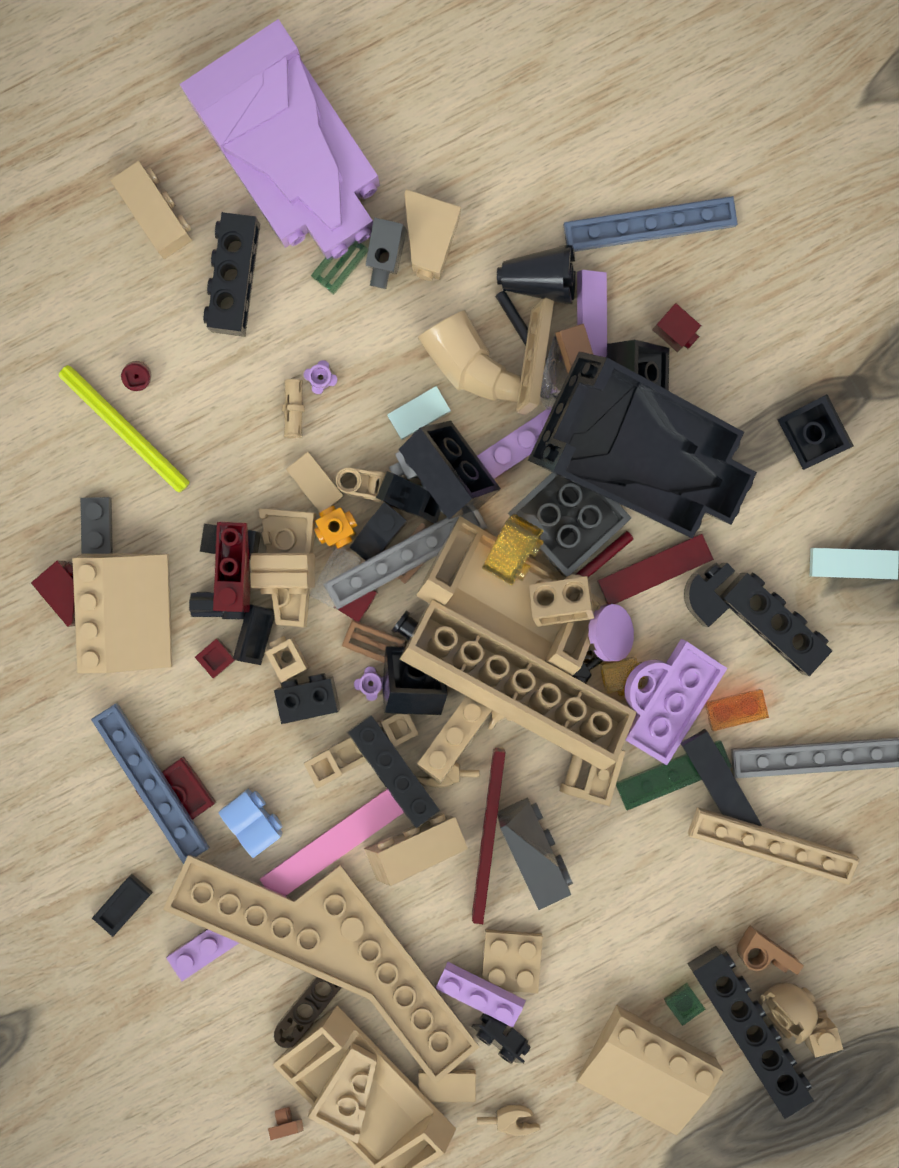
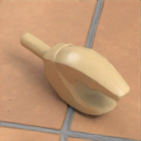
(452, 777)
(507, 1123)

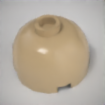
(791, 1010)

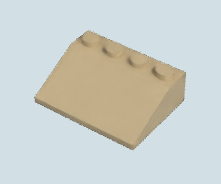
(122, 612)
(650, 1071)

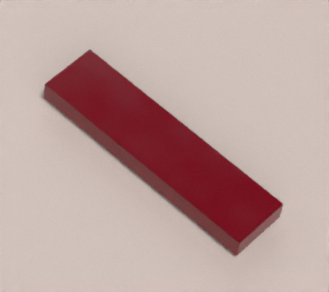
(655, 570)

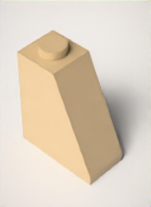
(431, 233)

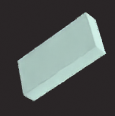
(419, 412)

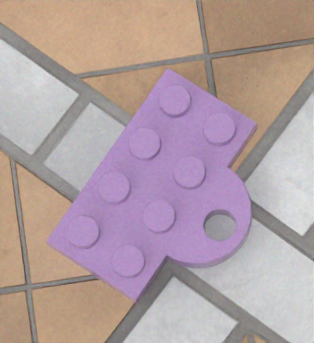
(670, 699)

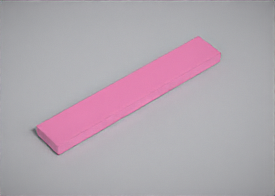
(332, 844)

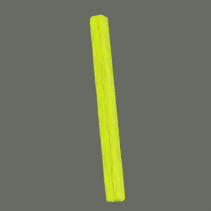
(123, 428)

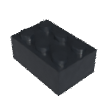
(449, 469)

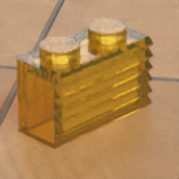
(513, 549)

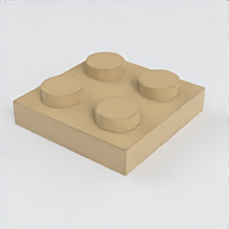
(512, 960)

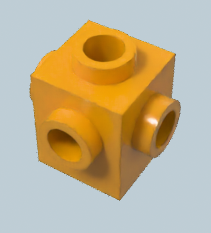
(343, 535)

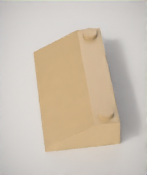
(504, 609)
(398, 1121)

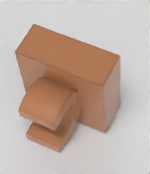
(285, 1124)

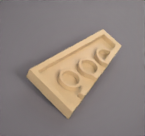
(289, 534)

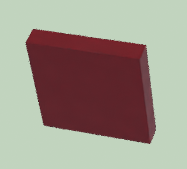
(188, 788)

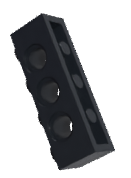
(229, 229)
(814, 646)
(393, 771)

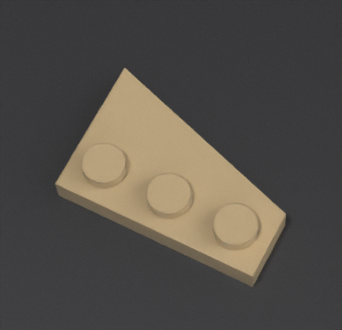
(346, 1093)

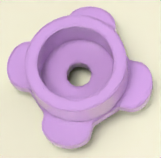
(320, 369)
(362, 684)

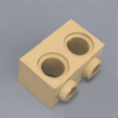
(561, 609)

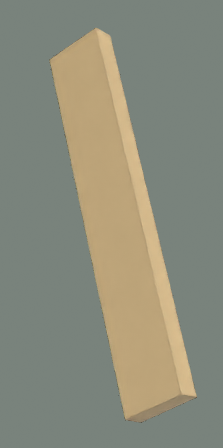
(773, 846)

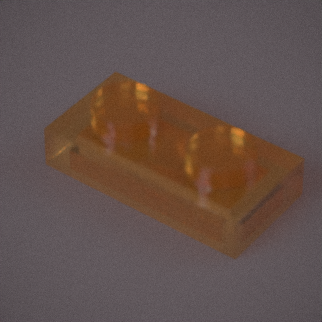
(736, 709)

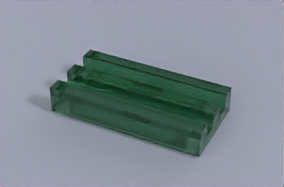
(316, 275)

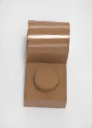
(767, 951)

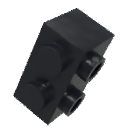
(306, 699)

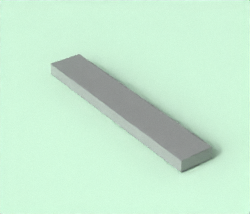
(394, 561)
(815, 757)

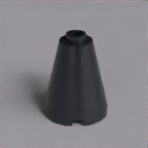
(541, 274)

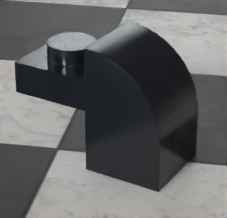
(408, 497)
(701, 597)

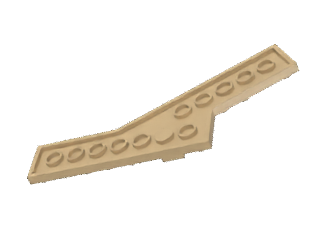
(336, 938)

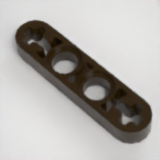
(308, 997)

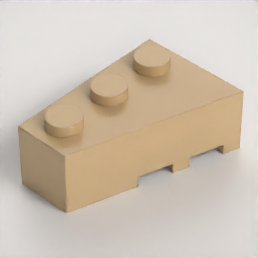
(416, 849)

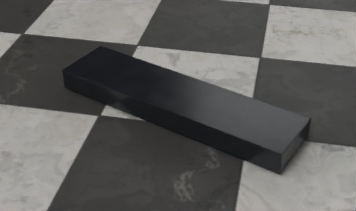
(718, 778)

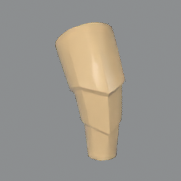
(466, 359)

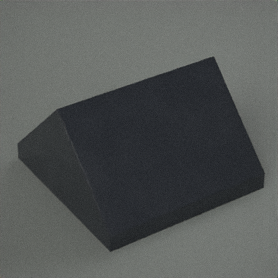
(815, 432)

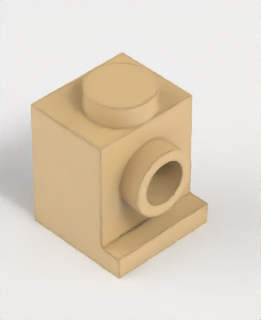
(282, 668)
(825, 1037)

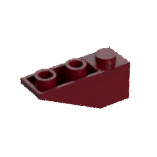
(232, 568)

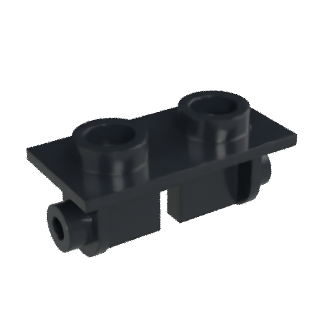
(510, 1046)

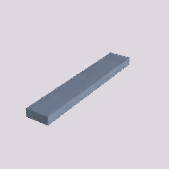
(651, 224)
(150, 782)

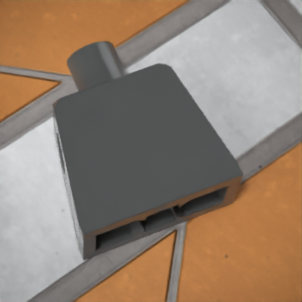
(385, 237)

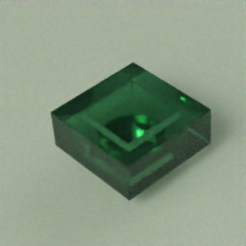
(684, 1004)

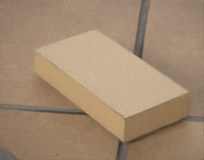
(314, 482)
(454, 1087)

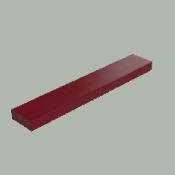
(488, 835)

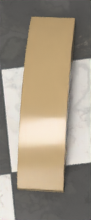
(346, 756)

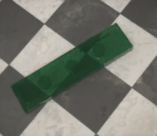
(661, 780)

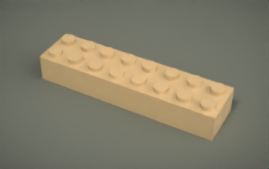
(519, 685)

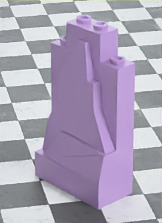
(285, 142)

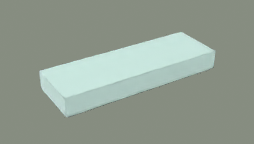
(854, 563)

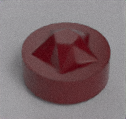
(136, 376)

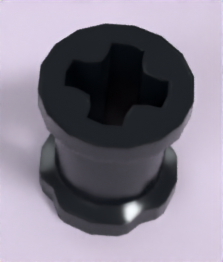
(405, 625)

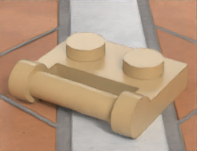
(598, 785)

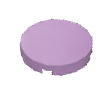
(611, 632)

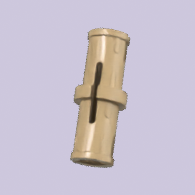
(293, 408)

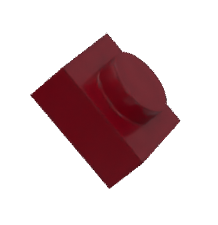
(215, 658)

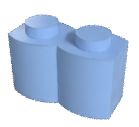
(251, 822)

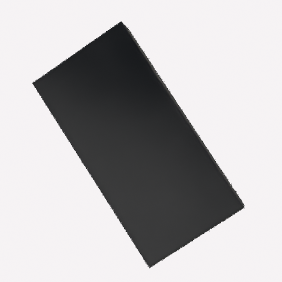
(254, 635)
(122, 905)

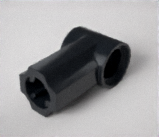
(202, 606)

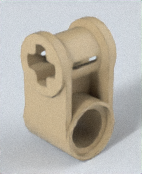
(365, 484)

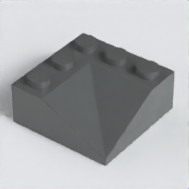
(572, 520)
(531, 847)

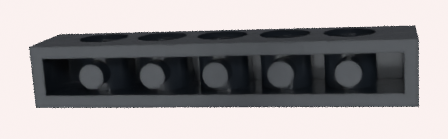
(789, 1095)

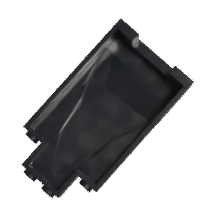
(642, 447)

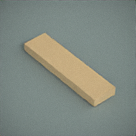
(535, 356)

